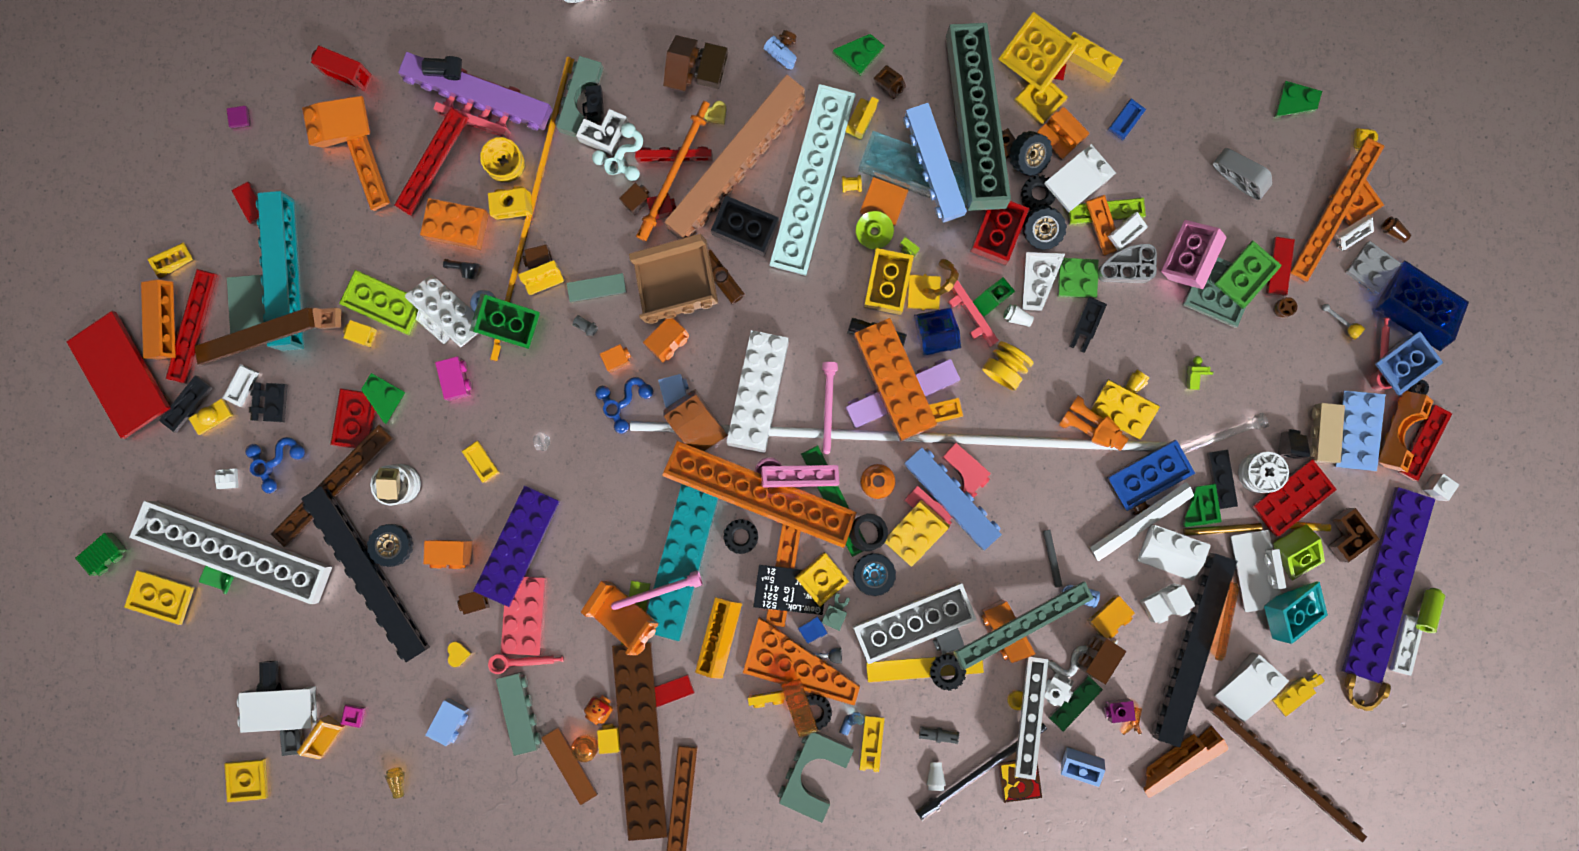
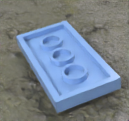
(1361, 430)

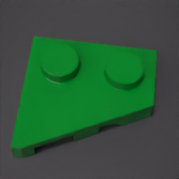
(1297, 99)
(1203, 507)

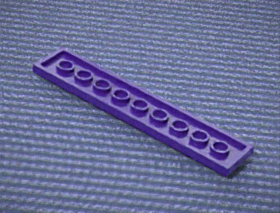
(1388, 585)

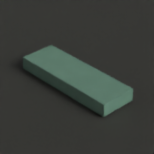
(596, 287)

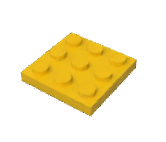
(1038, 52)

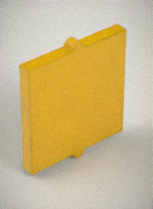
(916, 299)

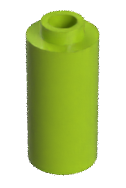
(1430, 610)

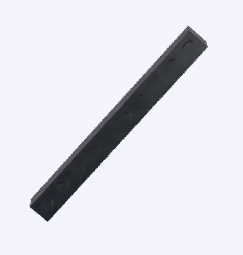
(365, 573)
(1194, 649)

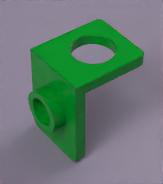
(216, 579)

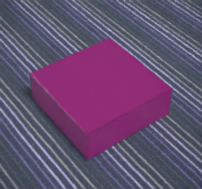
(238, 117)

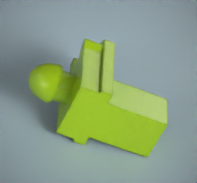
(1194, 373)

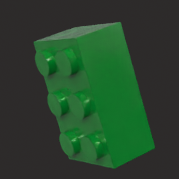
(504, 321)

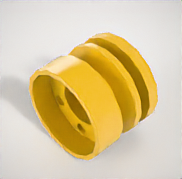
(496, 151)
(1008, 364)

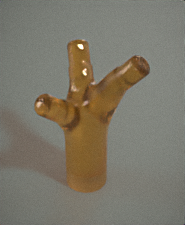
(1134, 724)

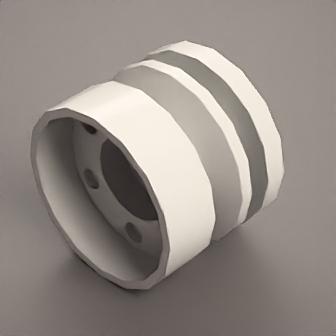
(1252, 472)
(409, 482)

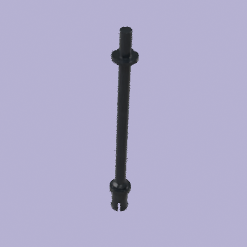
(935, 803)

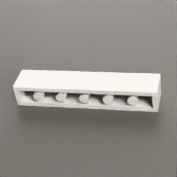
(1031, 718)

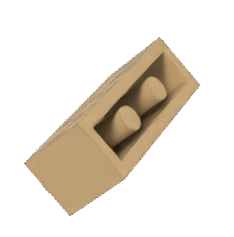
(1327, 433)

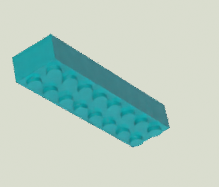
(279, 262)
(680, 557)

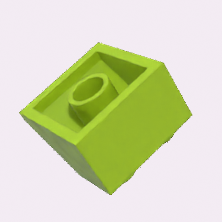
(1300, 551)

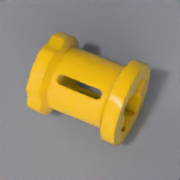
(851, 183)

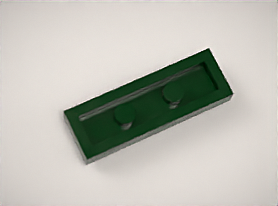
(1080, 699)

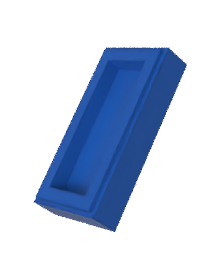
(1126, 119)

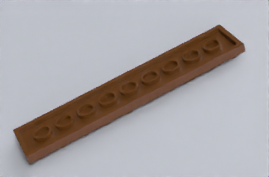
(639, 743)

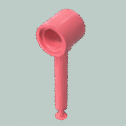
(1374, 379)
(520, 662)

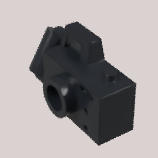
(594, 103)

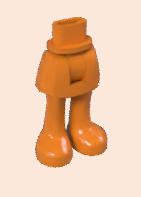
(1106, 432)

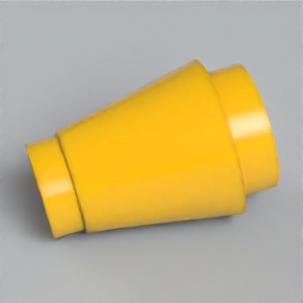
(1137, 381)

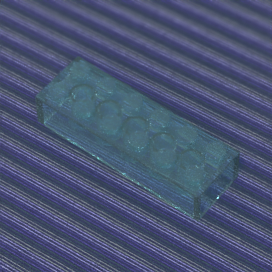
(897, 164)

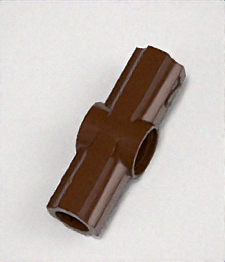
(727, 286)

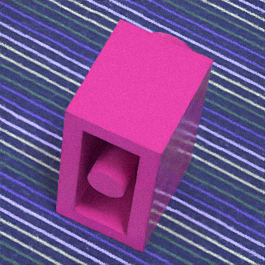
(453, 378)

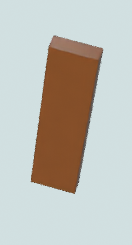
(569, 766)

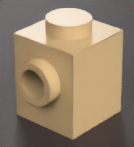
(388, 483)

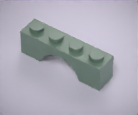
(586, 73)

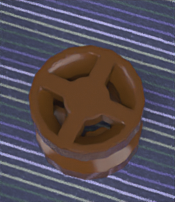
(1289, 305)

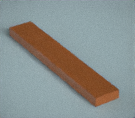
(682, 798)

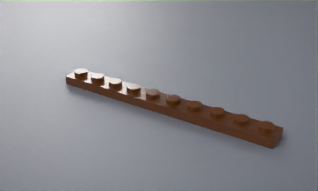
(1292, 775)

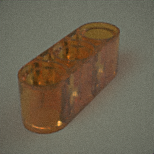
(799, 708)

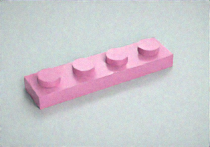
(800, 476)

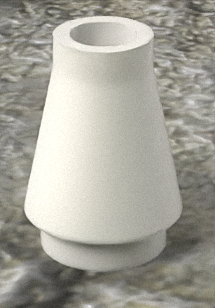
(1018, 316)
(936, 777)

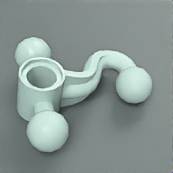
(632, 173)

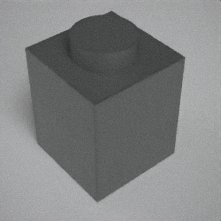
(949, 641)

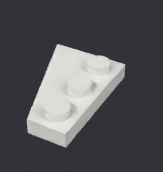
(1039, 277)

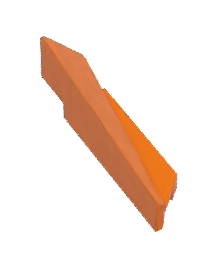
(1183, 760)

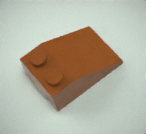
(694, 421)

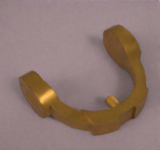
(932, 294)
(1383, 693)

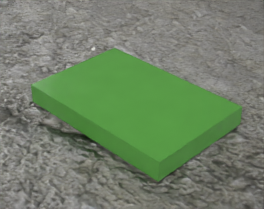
(1247, 274)

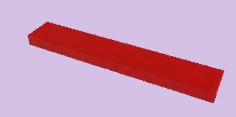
(431, 161)
(191, 326)

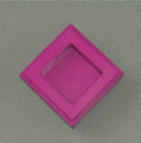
(353, 715)

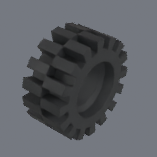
(1027, 192)
(730, 530)
(936, 675)
(826, 709)

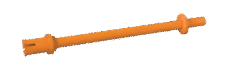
(649, 220)

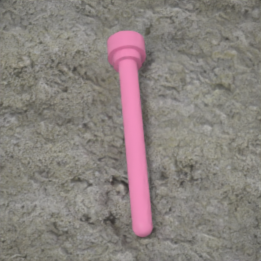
(830, 370)
(693, 579)

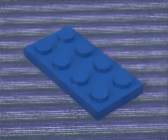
(1151, 475)

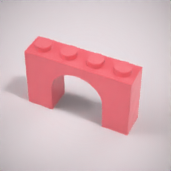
(971, 474)

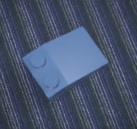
(1408, 362)

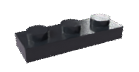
(185, 404)
(1223, 478)

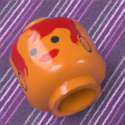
(598, 709)

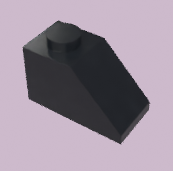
(1293, 445)

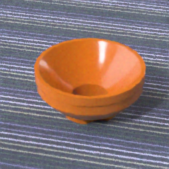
(867, 481)

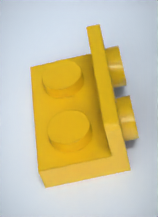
(861, 117)
(541, 277)

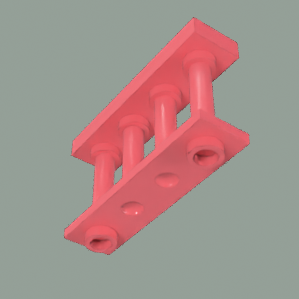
(481, 122)

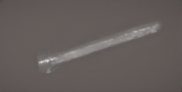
(1259, 421)

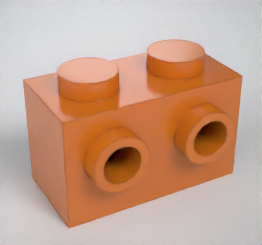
(666, 339)

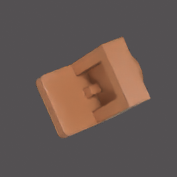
(327, 318)

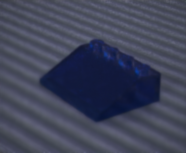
(1423, 306)

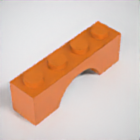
(1410, 409)

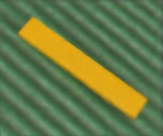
(911, 669)

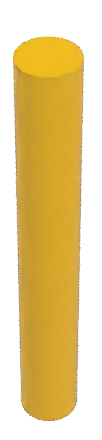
(1314, 526)

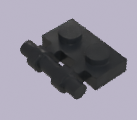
(274, 404)

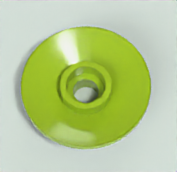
(874, 220)

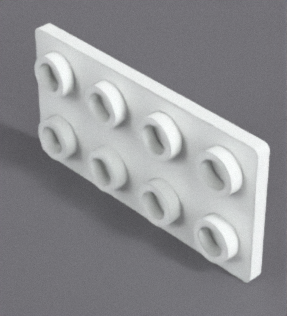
(442, 311)
(1257, 569)

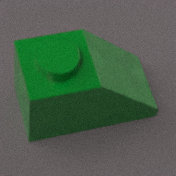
(993, 296)

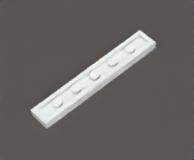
(1142, 521)

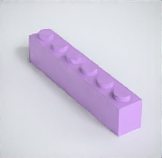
(930, 380)

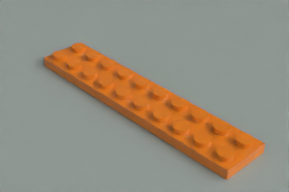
(745, 490)

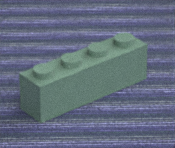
(518, 713)

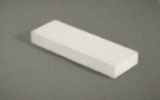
(1406, 646)

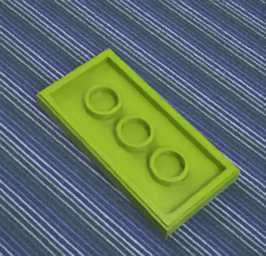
(379, 302)

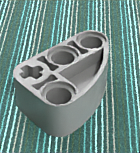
(1244, 173)
(1133, 260)

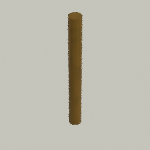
(1222, 529)

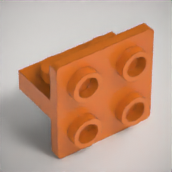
(1063, 132)

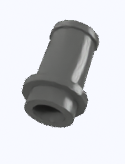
(584, 325)

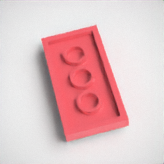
(524, 619)

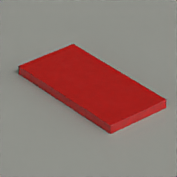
(118, 374)

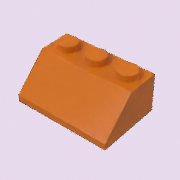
(996, 616)

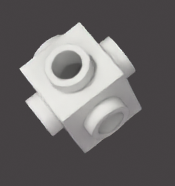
(1058, 689)

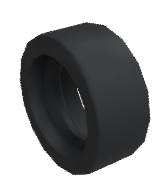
(880, 526)

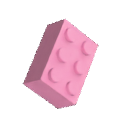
(1194, 254)

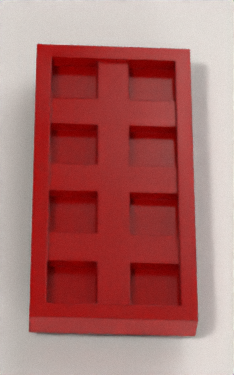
(1299, 495)

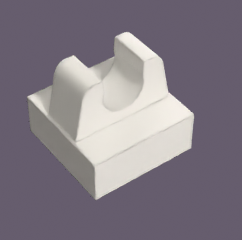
(226, 478)

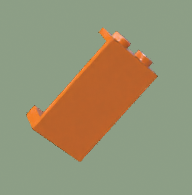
(627, 624)

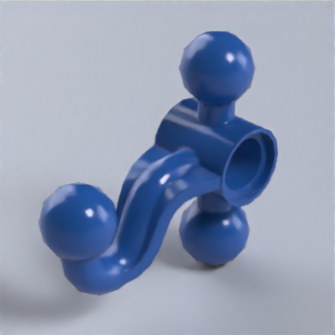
(603, 392)
(253, 452)

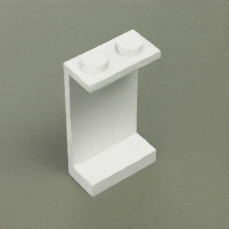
(277, 710)

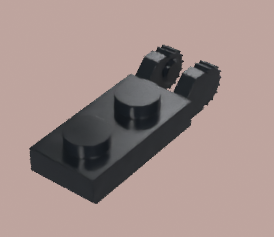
(1088, 322)

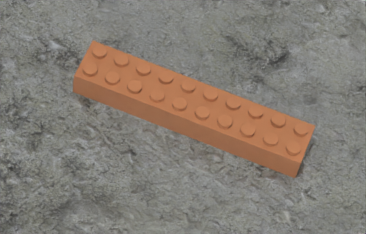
(736, 159)

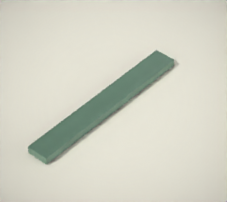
(1023, 625)

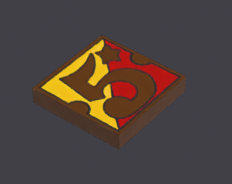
(1017, 788)

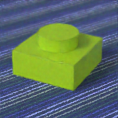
(909, 247)

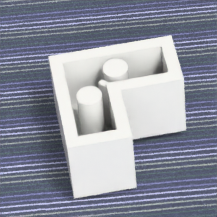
(603, 137)
(1167, 601)

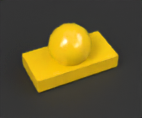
(210, 416)

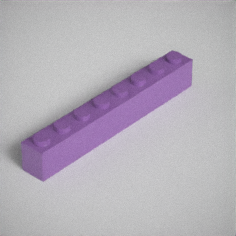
(480, 94)

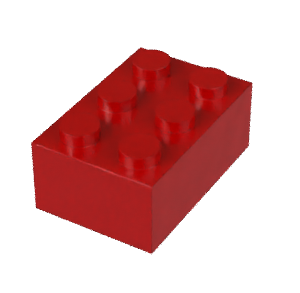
(999, 232)

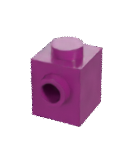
(1119, 711)

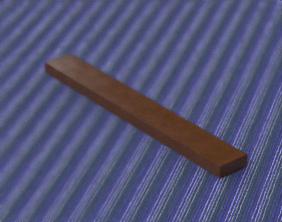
(255, 336)
(336, 482)

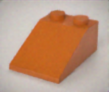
(335, 121)

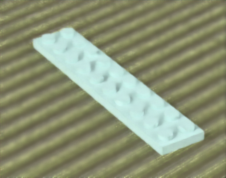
(812, 179)

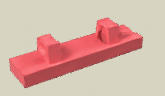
(983, 328)

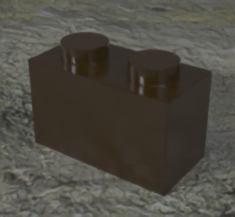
(711, 66)

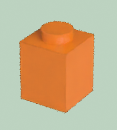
(615, 358)

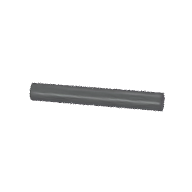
(1052, 558)

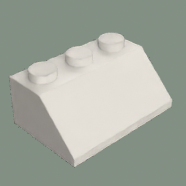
(1173, 552)

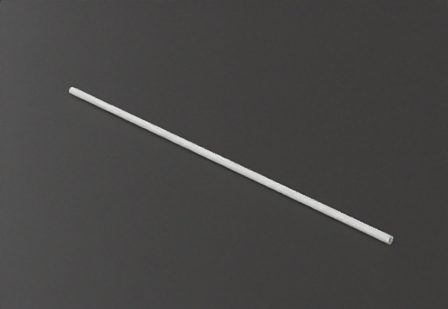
(924, 437)

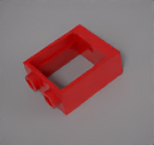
(340, 68)

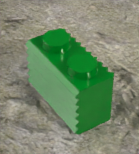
(101, 554)

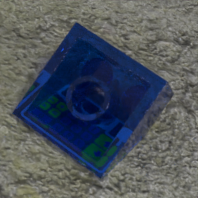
(937, 331)

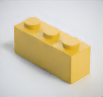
(1094, 58)

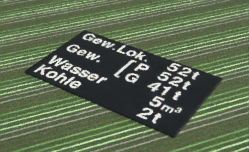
(781, 591)

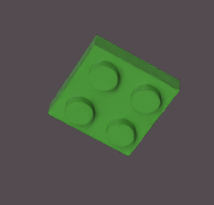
(1078, 278)

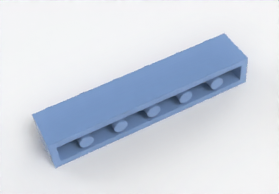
(952, 498)

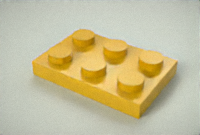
(1126, 408)
(916, 533)
(159, 597)

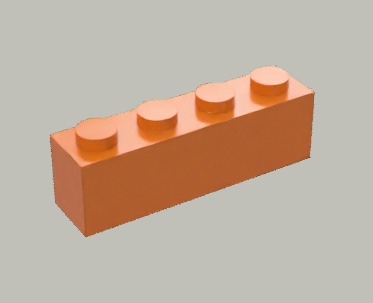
(158, 319)

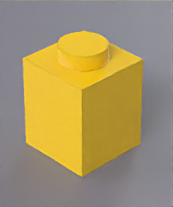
(359, 333)
(608, 738)

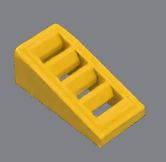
(167, 269)

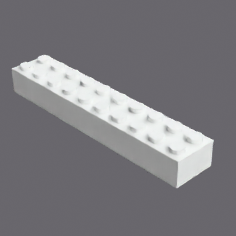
(231, 552)

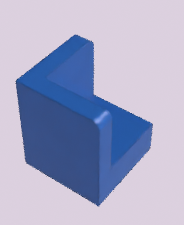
(812, 629)

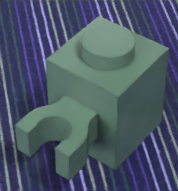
(835, 615)

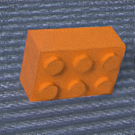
(454, 224)

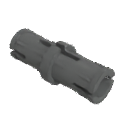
(938, 735)

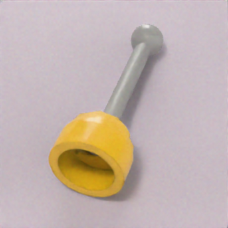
(1354, 330)

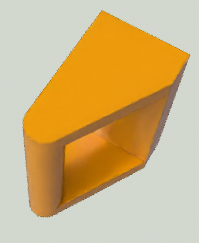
(320, 738)

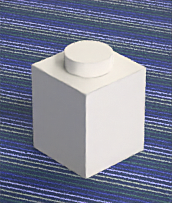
(1440, 487)

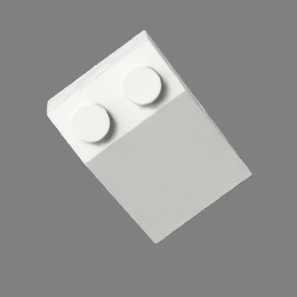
(1080, 178)
(1251, 687)

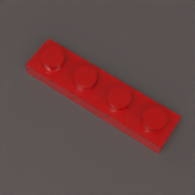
(664, 154)
(1426, 441)

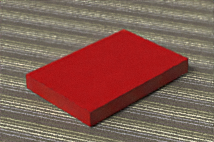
(353, 419)

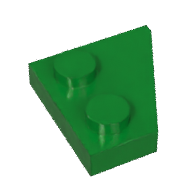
(859, 53)
(382, 396)

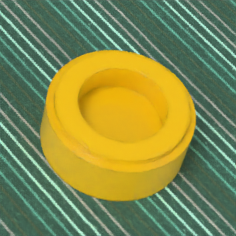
(1015, 699)

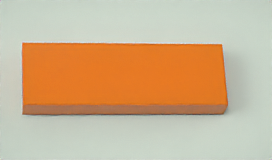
(1102, 222)

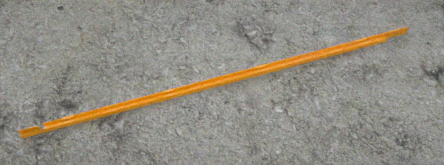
(567, 69)

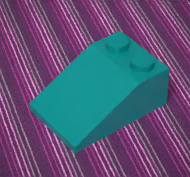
(1295, 612)

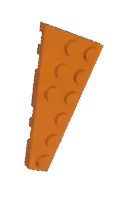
(782, 660)

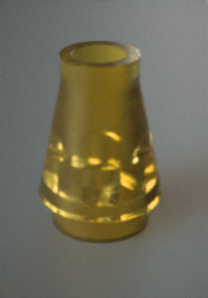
(395, 779)

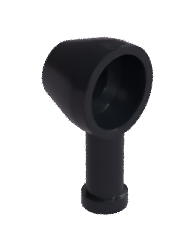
(467, 269)

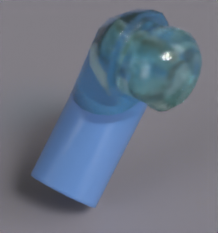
(850, 720)

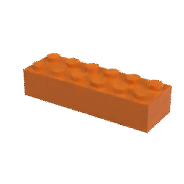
(895, 379)

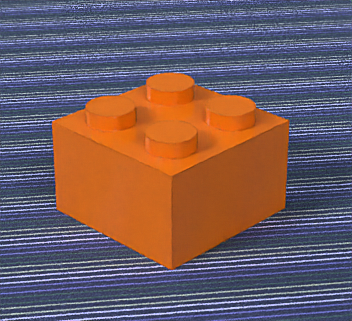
(447, 552)

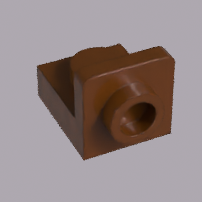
(890, 81)

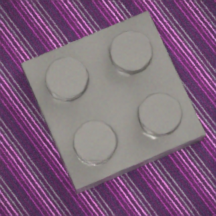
(1373, 267)

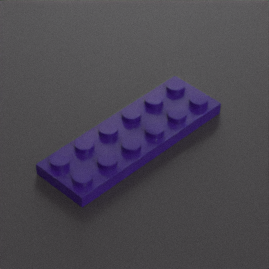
(516, 546)

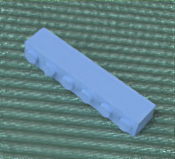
(934, 162)

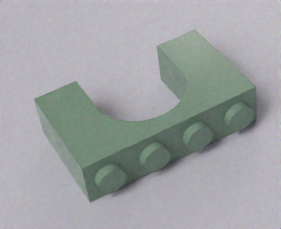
(794, 794)

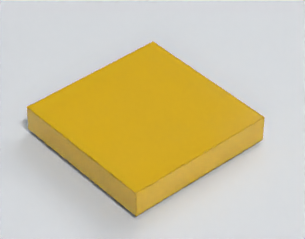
(1039, 104)
(822, 579)
(246, 780)

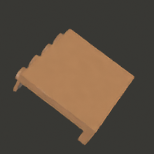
(674, 278)

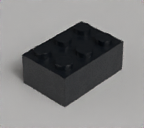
(745, 226)

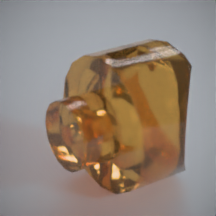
(584, 748)

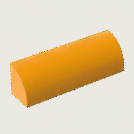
(718, 638)

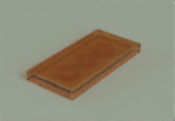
(1227, 621)

